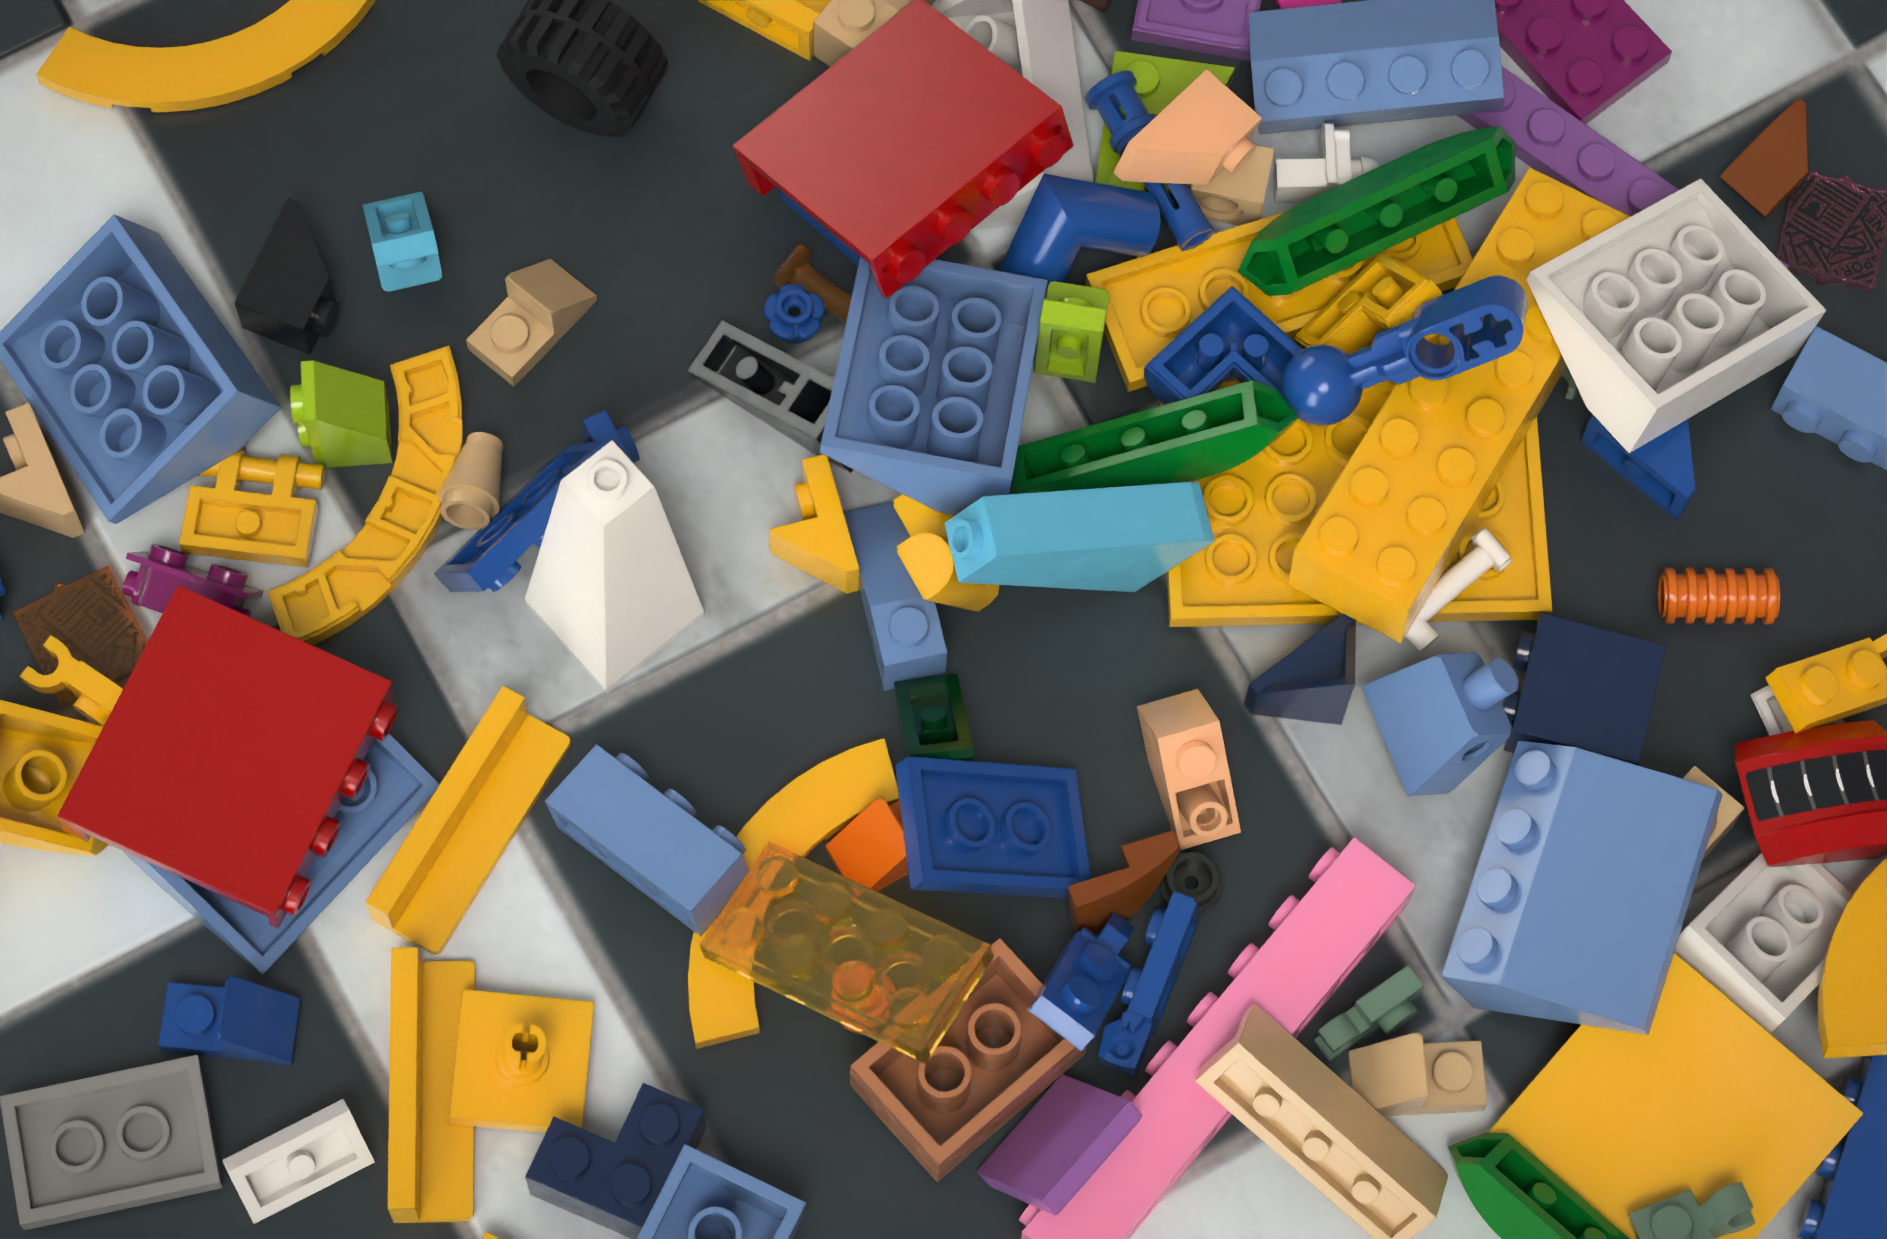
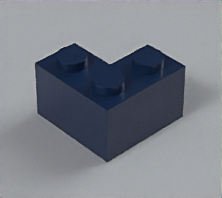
(620, 1179)

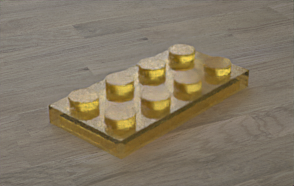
(847, 952)

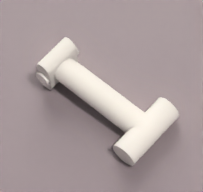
(1486, 554)

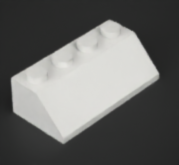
(1040, 46)

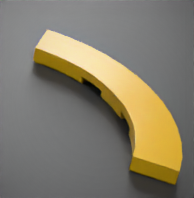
(202, 72)
(402, 518)
(798, 820)
(1855, 975)

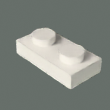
(298, 1161)

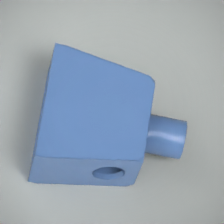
(1442, 718)

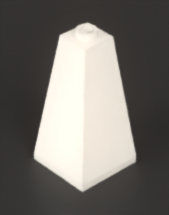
(611, 570)

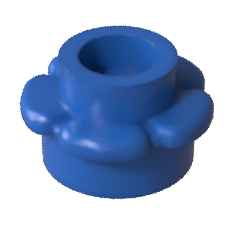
(794, 328)

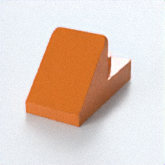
(872, 846)

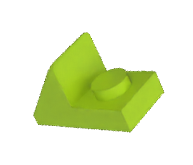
(1071, 331)

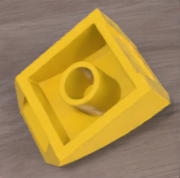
(37, 770)

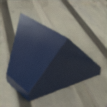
(1312, 679)

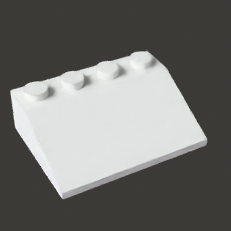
(1671, 313)

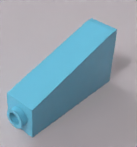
(1080, 536)

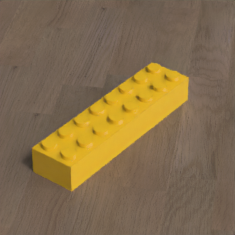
(1445, 440)

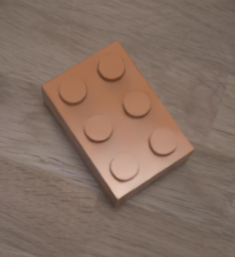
(977, 1076)

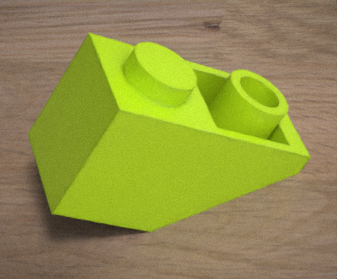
(342, 416)

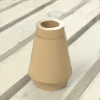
(474, 483)

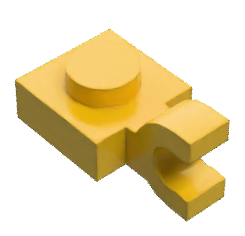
(94, 691)

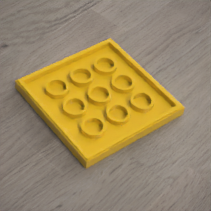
(1680, 1109)

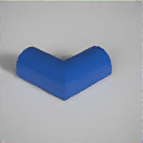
(1079, 215)
(1221, 342)

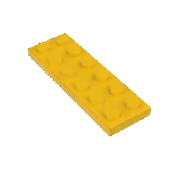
(1170, 288)

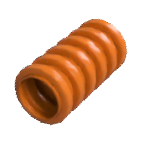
(1718, 596)

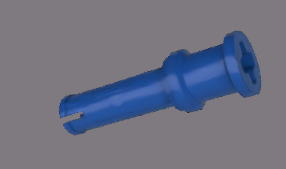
(1118, 89)

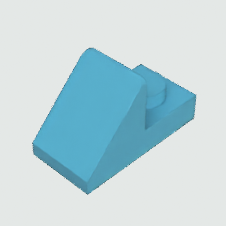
(403, 241)

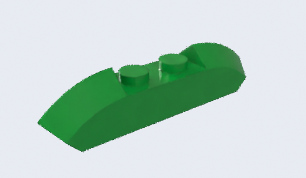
(1380, 210)
(1158, 444)
(1521, 1194)

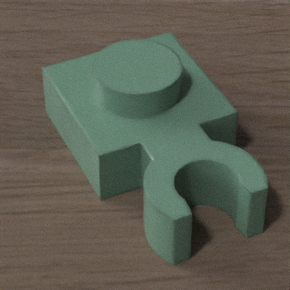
(1384, 1007)

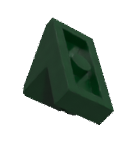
(933, 718)

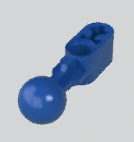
(1478, 319)

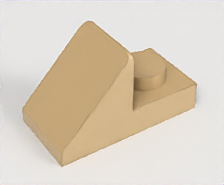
(531, 320)
(36, 487)
(1419, 1078)

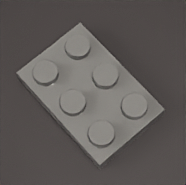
(110, 1142)

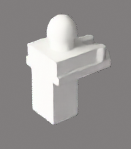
(1305, 178)

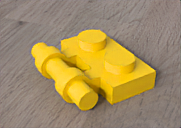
(251, 524)

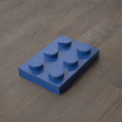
(492, 552)
(992, 827)

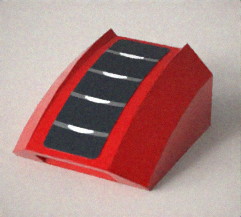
(1817, 793)

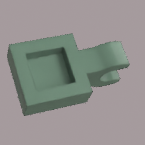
(1682, 1218)

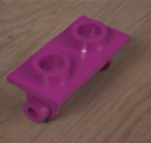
(166, 568)

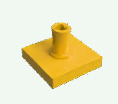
(520, 1061)

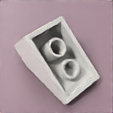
(1766, 937)

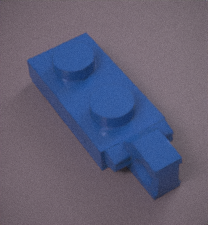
(1084, 982)
(1151, 987)

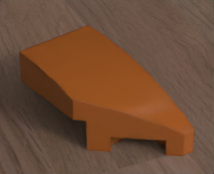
(1773, 162)
(1124, 890)

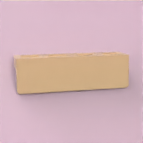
(1324, 1129)

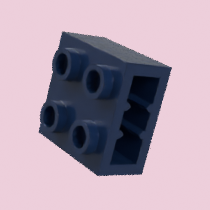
(1583, 688)

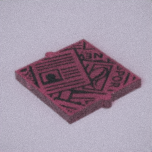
(1834, 231)

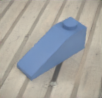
(899, 620)

